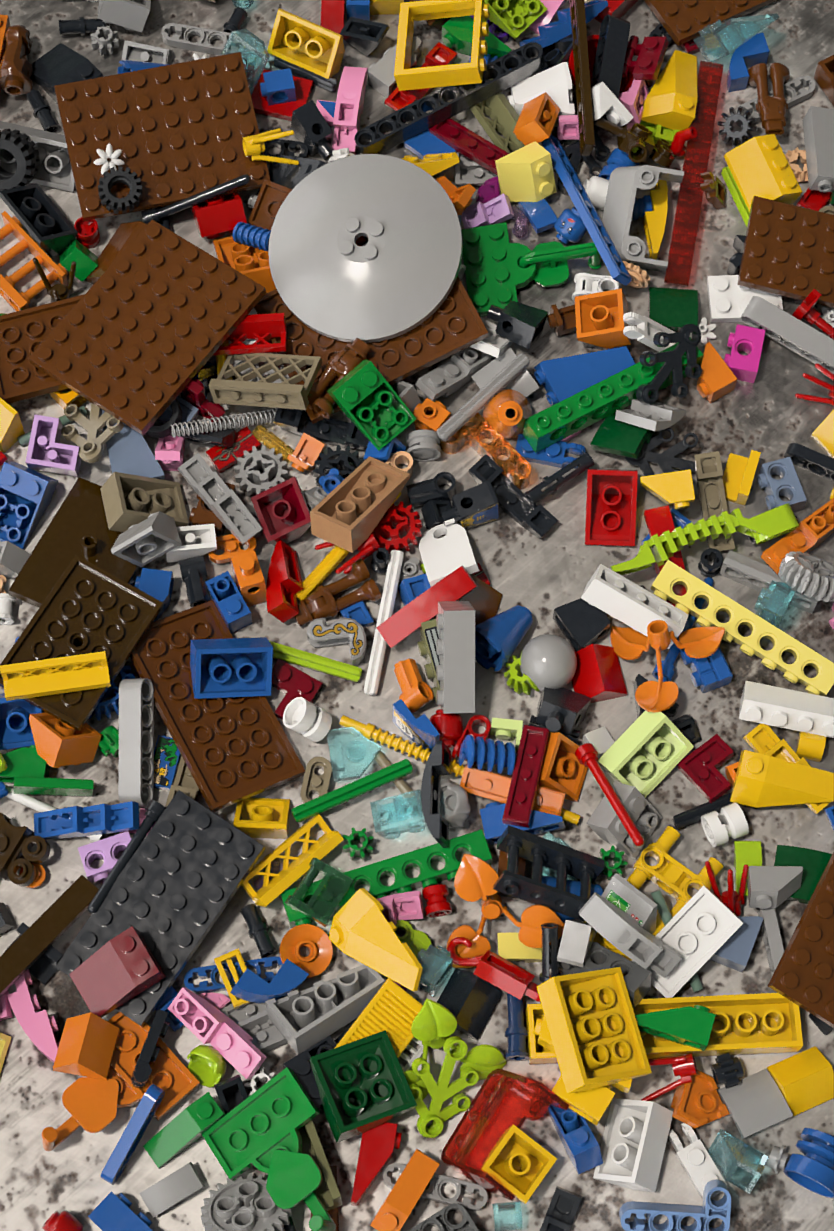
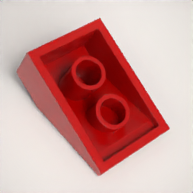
(611, 507)

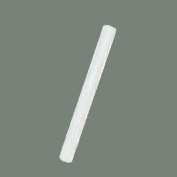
(386, 610)

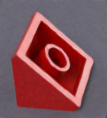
(598, 674)

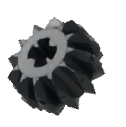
(737, 135)

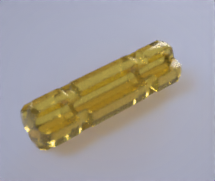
(272, 441)

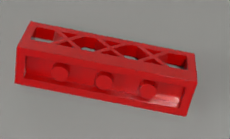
(257, 327)

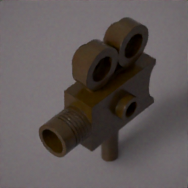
(639, 142)
(19, 841)

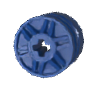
(816, 1168)

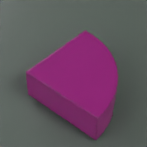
(488, 190)

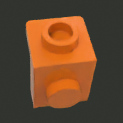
(306, 453)

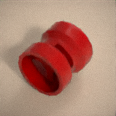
(88, 232)
(437, 902)

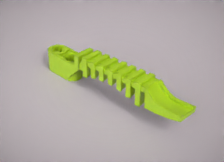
(760, 527)

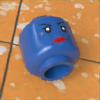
(570, 226)

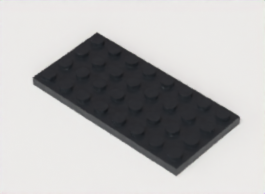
(170, 894)

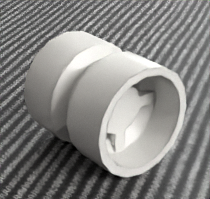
(307, 719)
(726, 824)

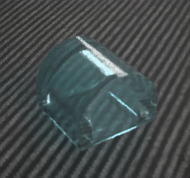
(507, 1216)

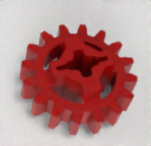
(405, 530)

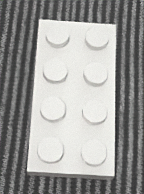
(696, 934)

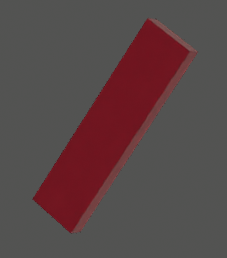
(468, 144)
(526, 776)

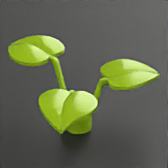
(433, 1027)

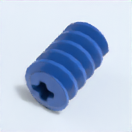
(488, 753)

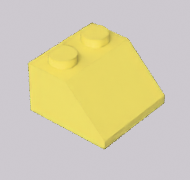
(526, 174)

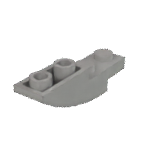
(454, 373)
(628, 936)

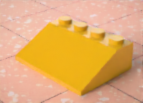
(593, 1029)

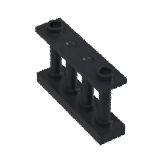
(551, 855)

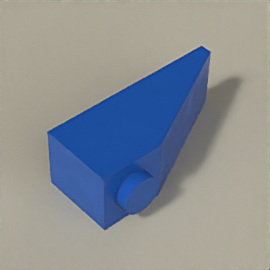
(494, 826)

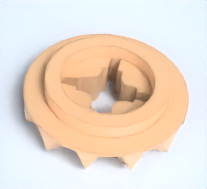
(792, 156)
(639, 277)

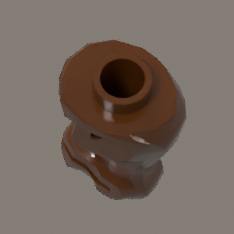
(15, 67)

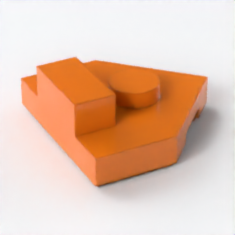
(698, 1101)

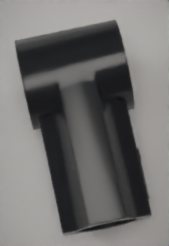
(427, 490)
(194, 576)

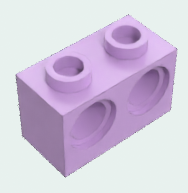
(105, 850)

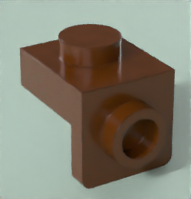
(562, 319)

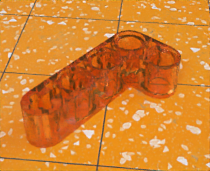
(497, 447)

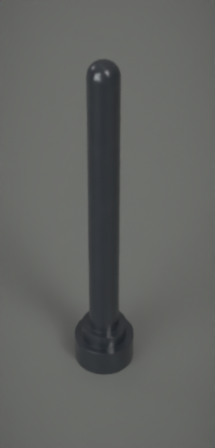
(157, 215)
(153, 812)

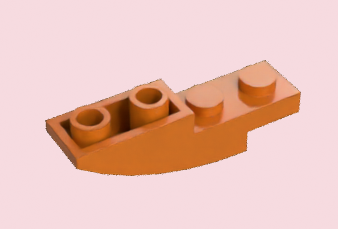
(805, 538)

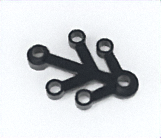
(574, 150)
(672, 363)
(666, 459)

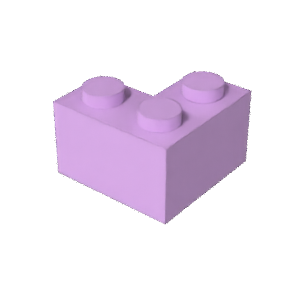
(47, 453)

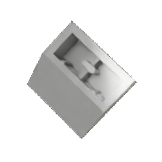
(609, 827)

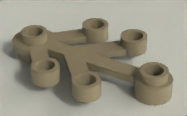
(92, 448)

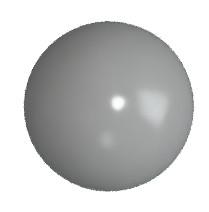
(548, 661)

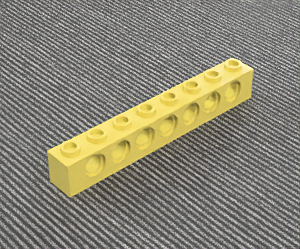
(738, 615)

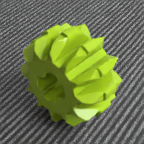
(515, 678)

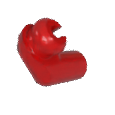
(679, 139)

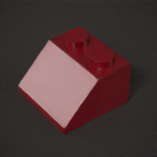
(282, 512)

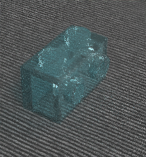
(774, 602)
(398, 815)
(436, 968)

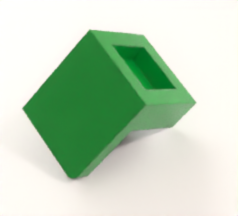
(84, 258)

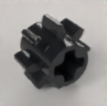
(727, 1070)

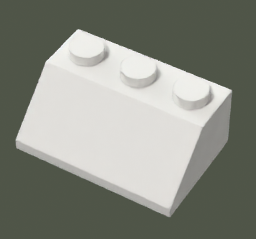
(634, 1144)

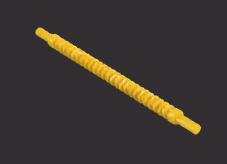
(370, 731)

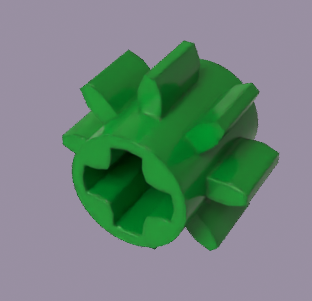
(110, 741)
(353, 849)
(617, 861)

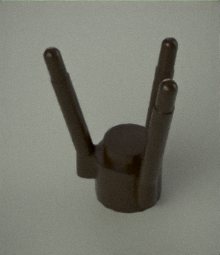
(58, 291)

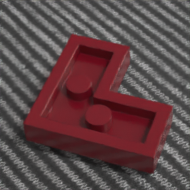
(195, 395)
(293, 684)
(702, 765)

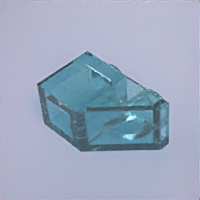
(737, 1161)

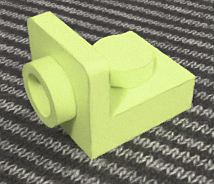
(507, 728)

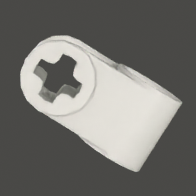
(592, 284)

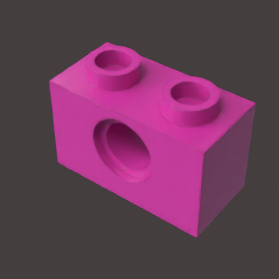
(749, 341)

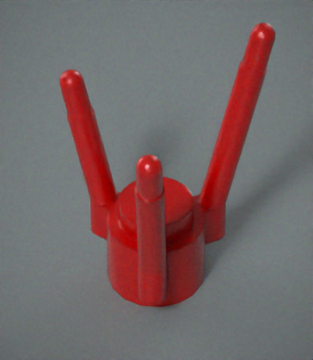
(822, 383)
(365, 549)
(730, 898)
(682, 1066)

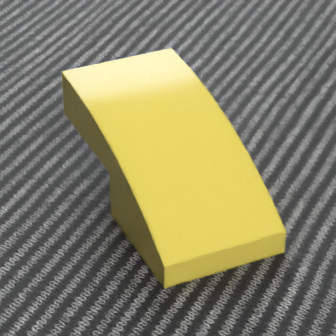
(513, 950)

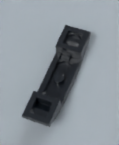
(326, 430)
(511, 499)
(437, 765)

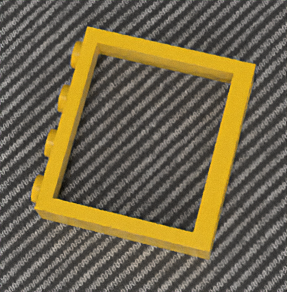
(445, 74)

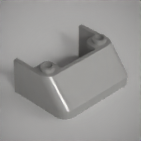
(620, 206)

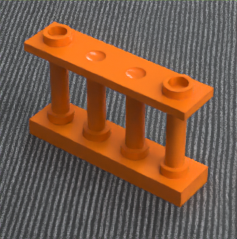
(21, 300)

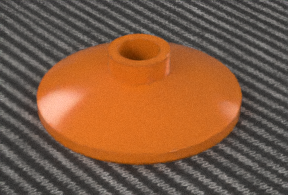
(317, 943)

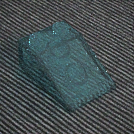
(724, 37)

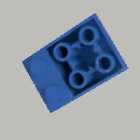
(23, 501)

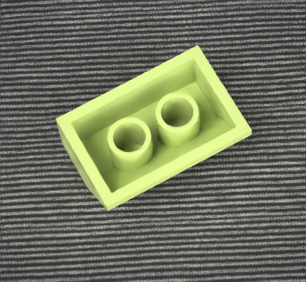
(646, 752)

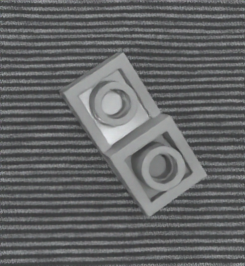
(172, 1189)

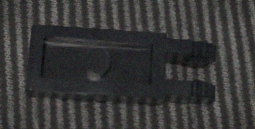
(150, 1050)

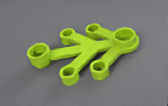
(442, 1090)

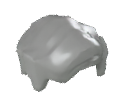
(454, 803)

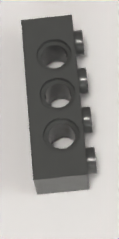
(635, 977)

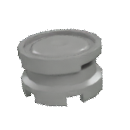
(423, 445)

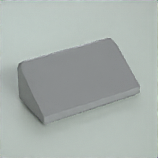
(145, 53)

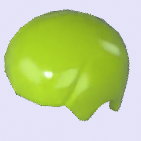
(206, 1065)

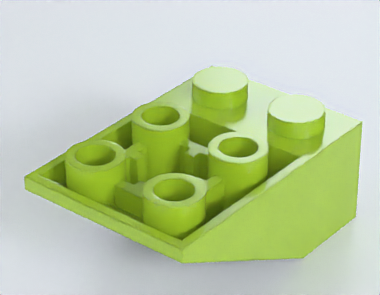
(514, 15)

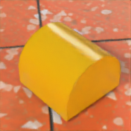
(810, 746)

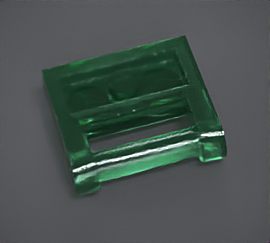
(327, 895)

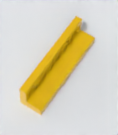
(55, 676)
(299, 865)

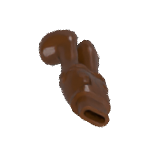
(770, 109)
(337, 366)
(323, 604)

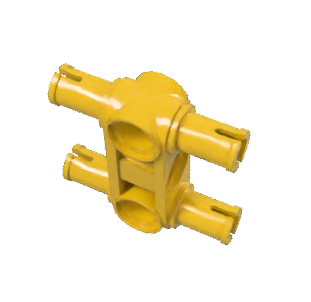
(669, 873)

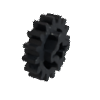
(336, 459)

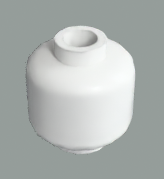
(597, 191)

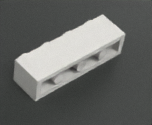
(631, 602)
(787, 709)

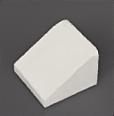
(600, 739)

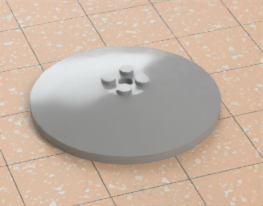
(375, 287)

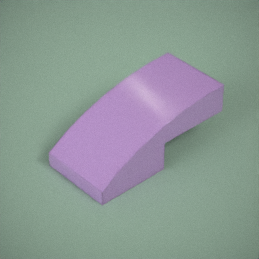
(490, 213)

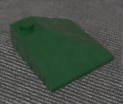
(361, 1085)

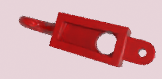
(497, 971)

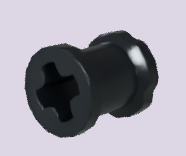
(710, 555)

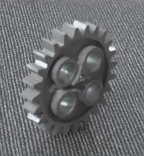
(243, 1207)

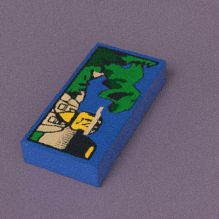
(165, 762)

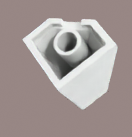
(554, 81)

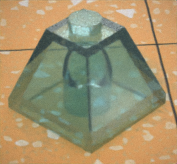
(252, 51)

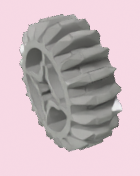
(808, 575)

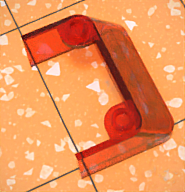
(500, 1103)

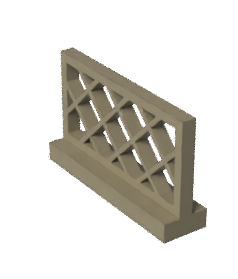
(264, 392)

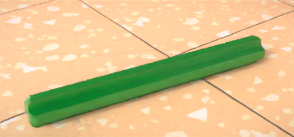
(352, 790)

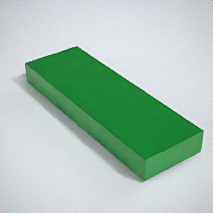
(53, 786)

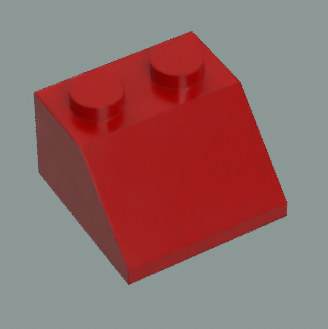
(218, 215)

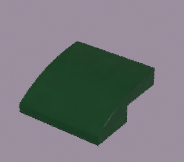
(673, 307)
(620, 438)
(813, 866)

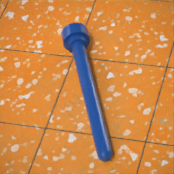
(668, 663)

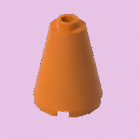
(496, 408)

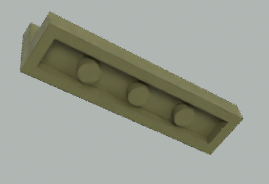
(503, 120)
(311, 1145)

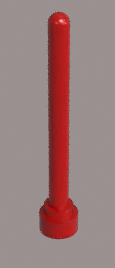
(588, 757)

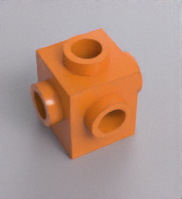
(430, 415)

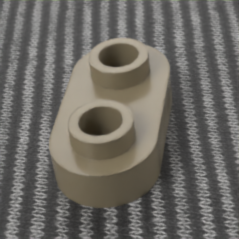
(313, 783)

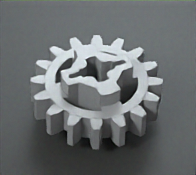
(261, 460)

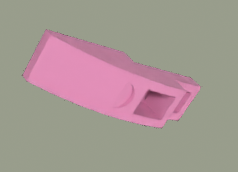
(349, 107)
(37, 1025)
(219, 1030)

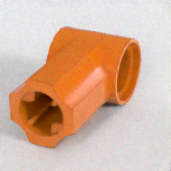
(414, 690)

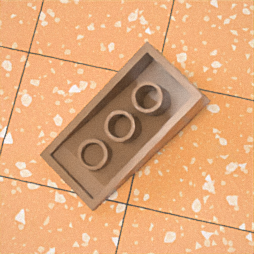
(357, 504)

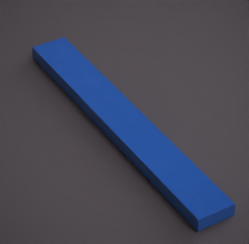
(586, 211)

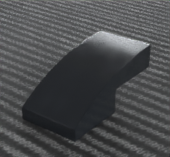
(561, 1211)

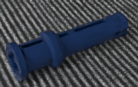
(516, 1032)

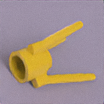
(255, 144)

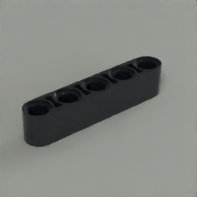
(611, 54)

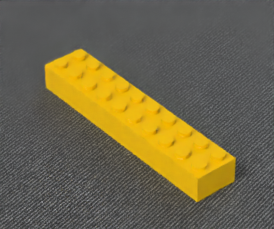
(740, 1027)

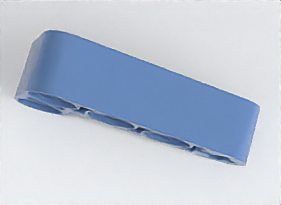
(676, 1212)

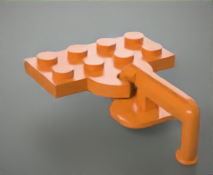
(95, 1101)

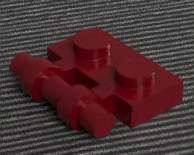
(649, 58)

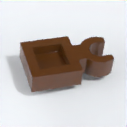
(714, 190)

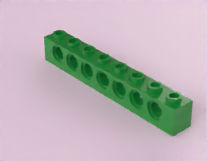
(594, 403)
(395, 867)

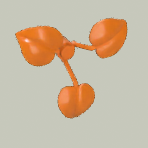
(630, 644)
(476, 880)

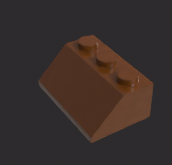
(118, 243)

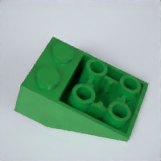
(371, 404)

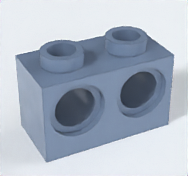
(787, 486)

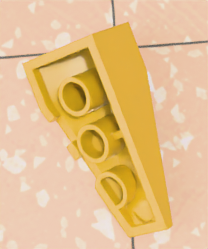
(674, 94)
(369, 938)

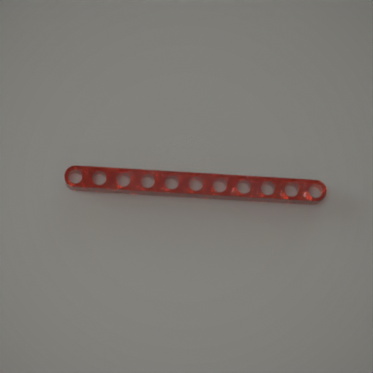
(694, 164)

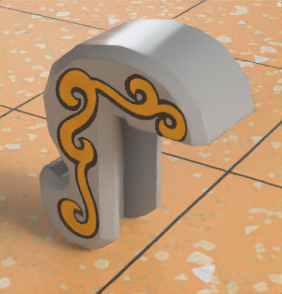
(339, 633)

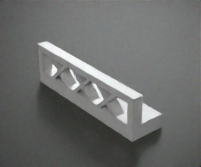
(757, 575)

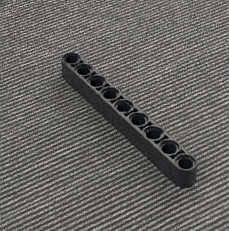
(444, 110)

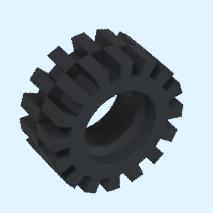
(120, 176)

